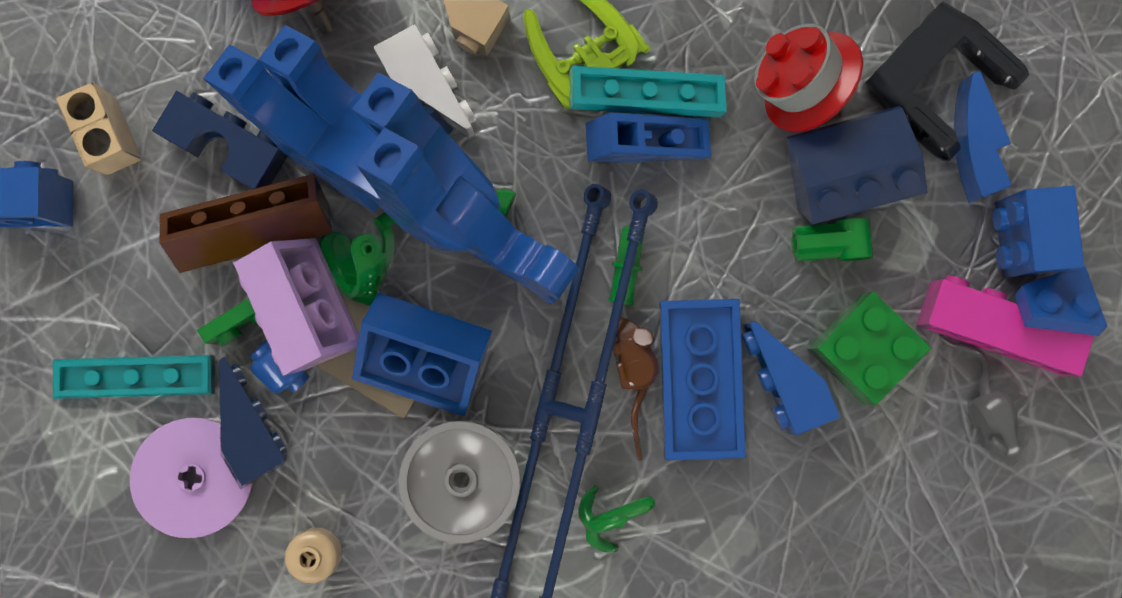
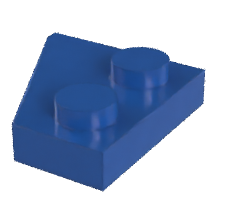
(1062, 303)

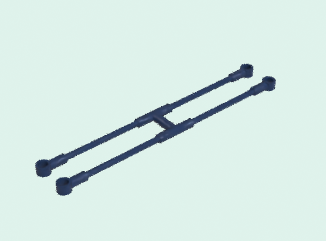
(587, 416)

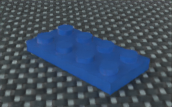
(702, 379)

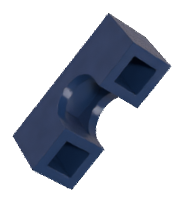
(193, 124)

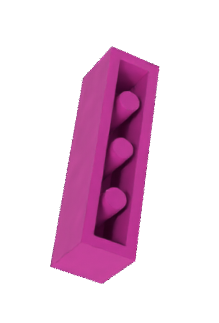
(997, 326)

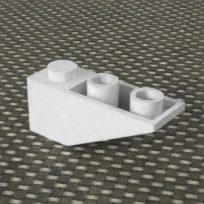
(411, 63)

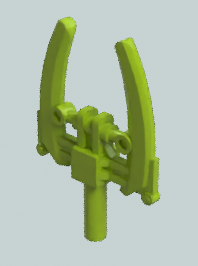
(616, 29)

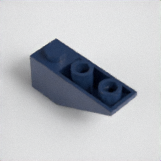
(244, 439)

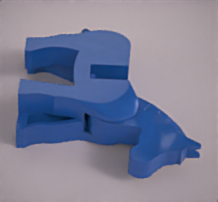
(383, 154)

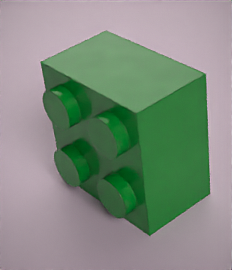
(869, 348)

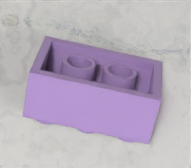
(297, 304)

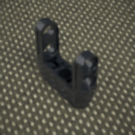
(921, 52)

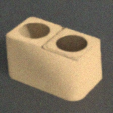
(114, 125)

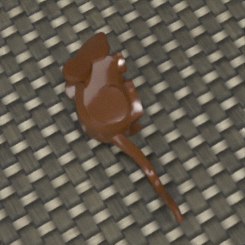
(635, 367)

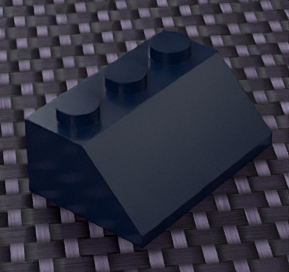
(856, 165)

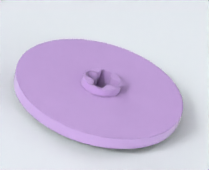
(163, 495)

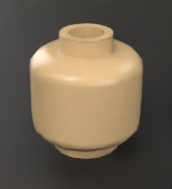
(325, 550)

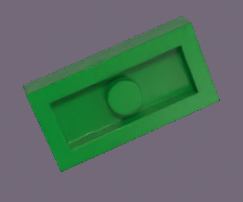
(227, 326)

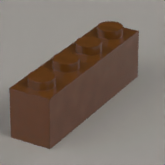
(244, 223)

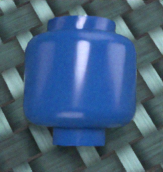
(270, 374)

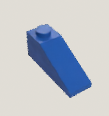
(646, 138)

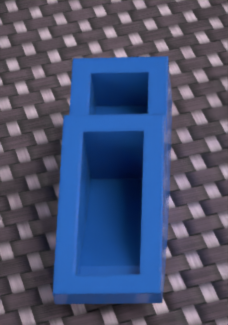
(980, 136)

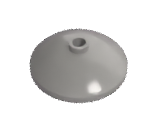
(438, 502)

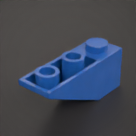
(797, 389)

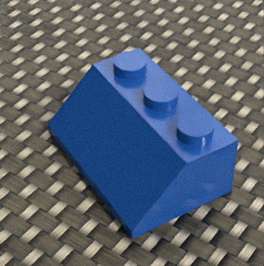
(420, 353)

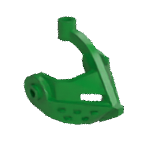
(360, 264)

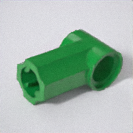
(842, 240)

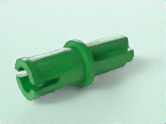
(622, 249)

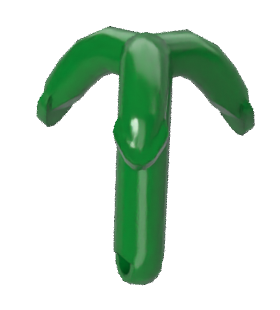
(608, 520)

